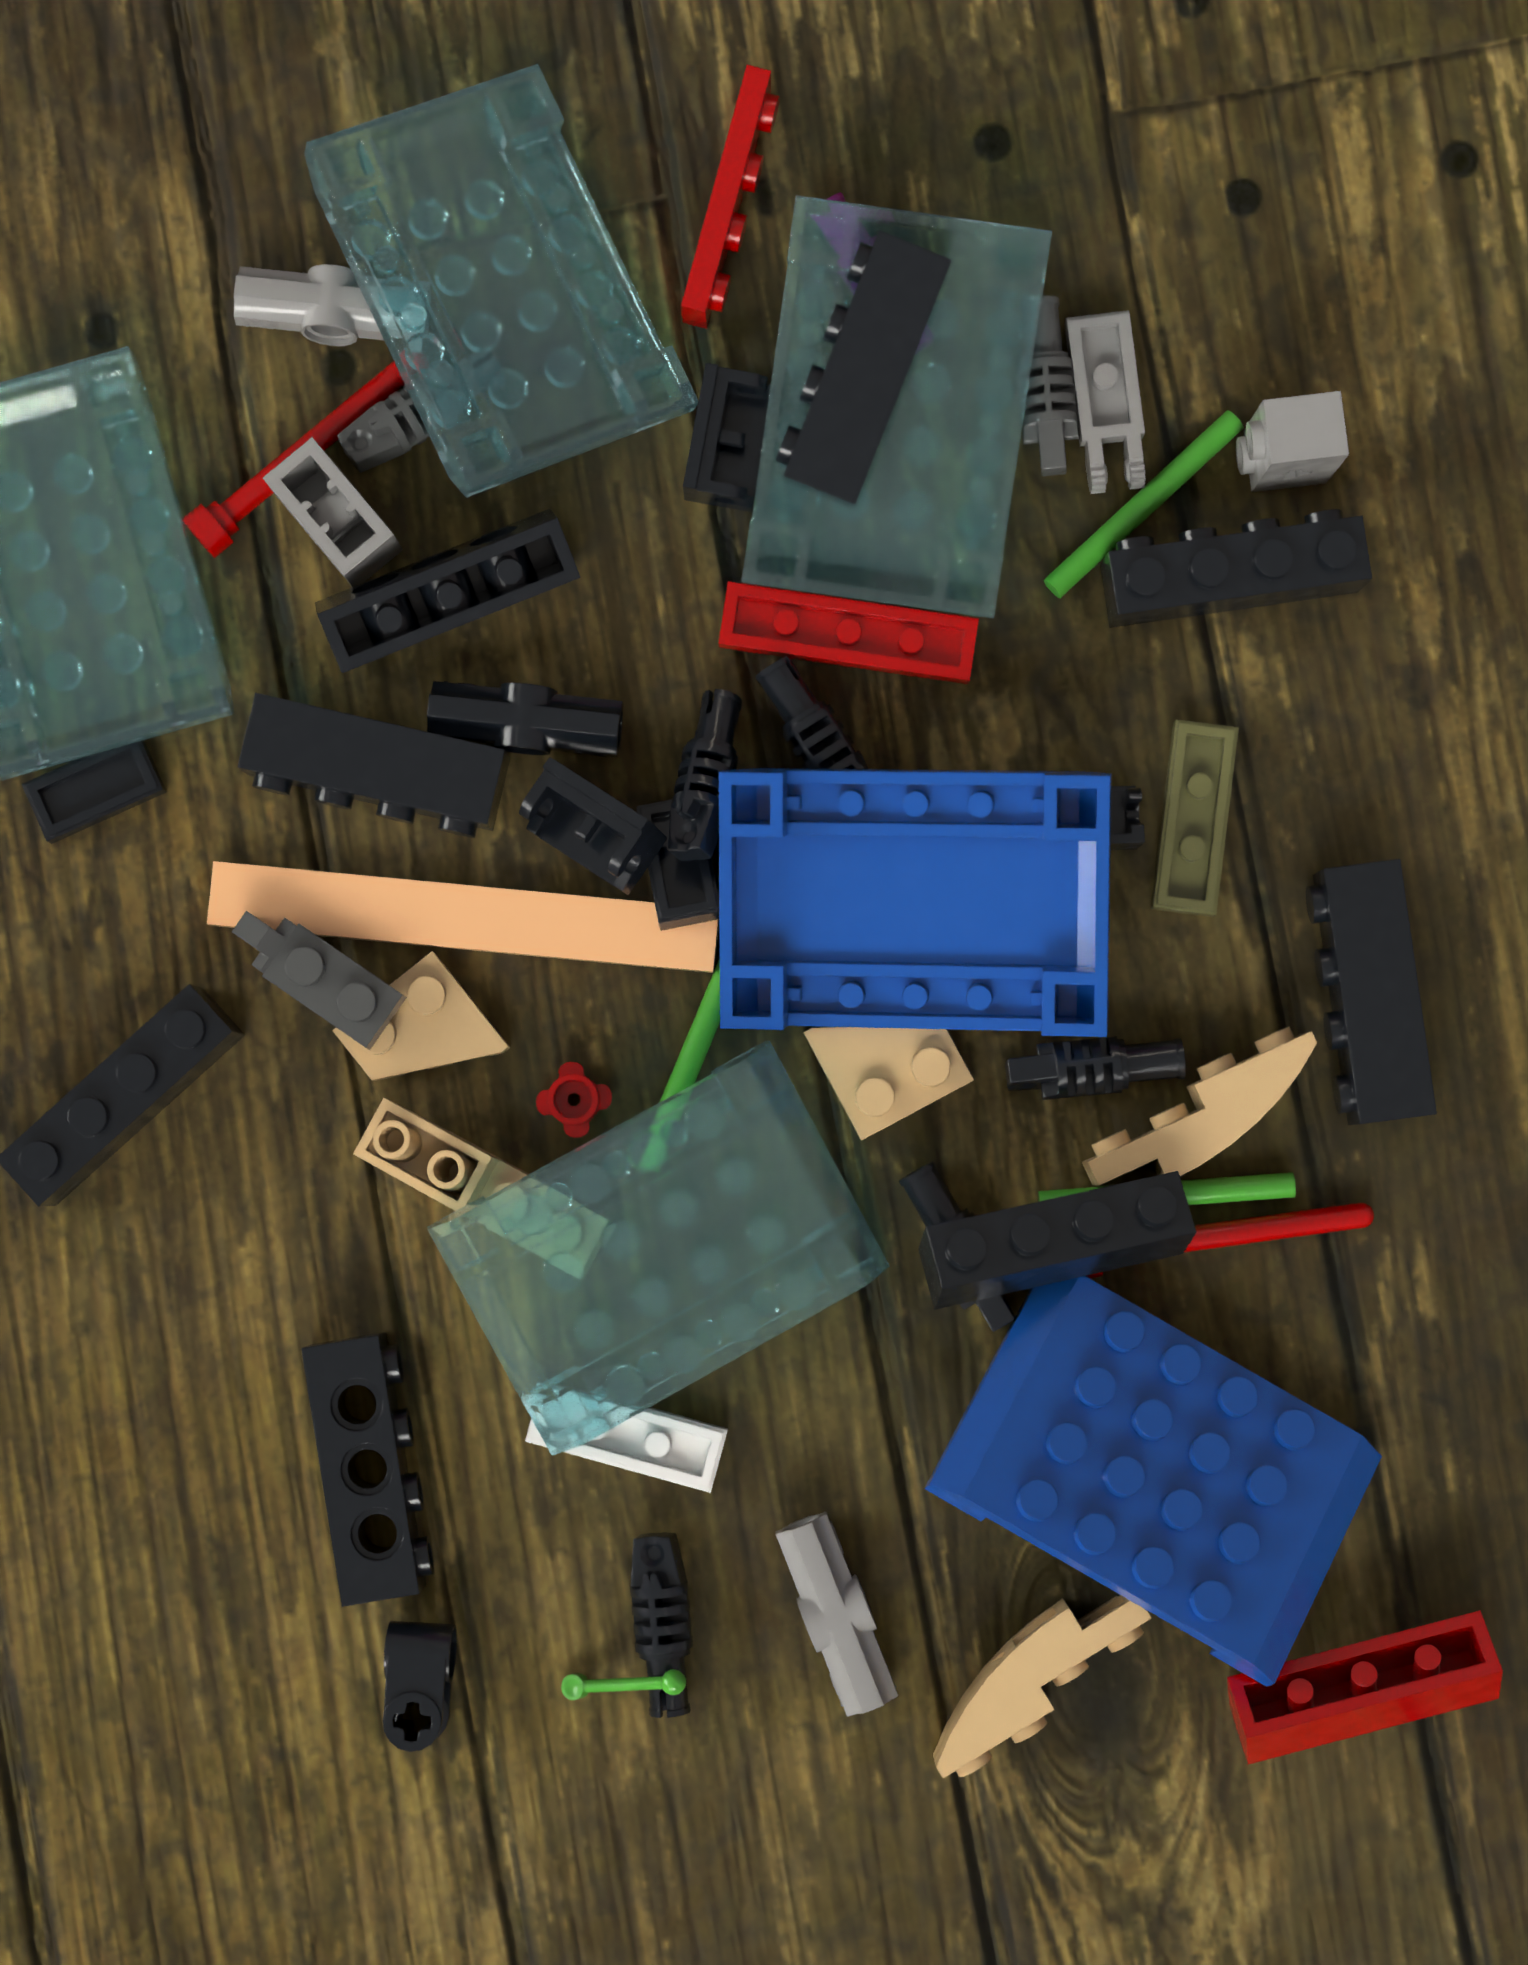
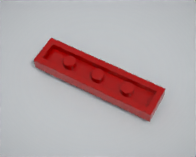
(737, 172)
(848, 632)

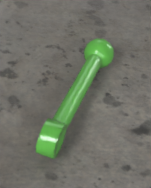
(578, 1686)

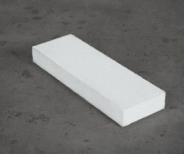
(656, 1446)

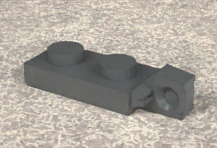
(321, 978)

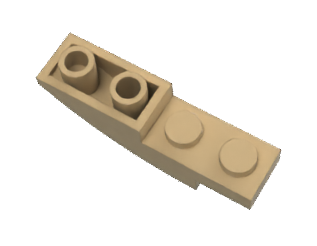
(1227, 1103)
(432, 1158)
(1008, 1690)

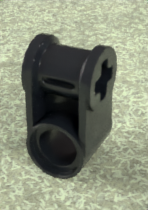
(418, 1670)

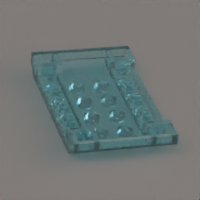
(495, 281)
(946, 466)
(96, 573)
(660, 1250)

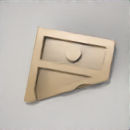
(431, 1027)
(887, 1071)

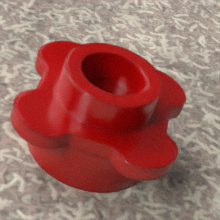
(592, 1099)

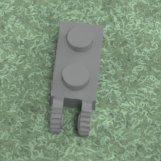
(1107, 394)

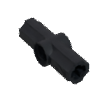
(525, 718)

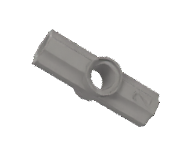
(319, 304)
(836, 1614)

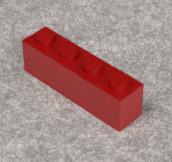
(1367, 1687)

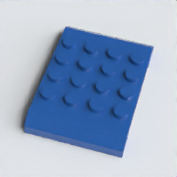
(915, 899)
(1158, 1470)

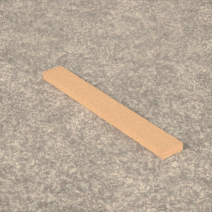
(459, 916)

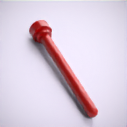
(217, 522)
(1279, 1227)

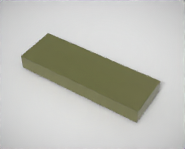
(1194, 818)

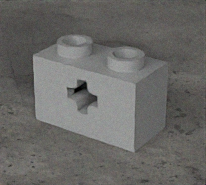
(1293, 442)
(333, 513)

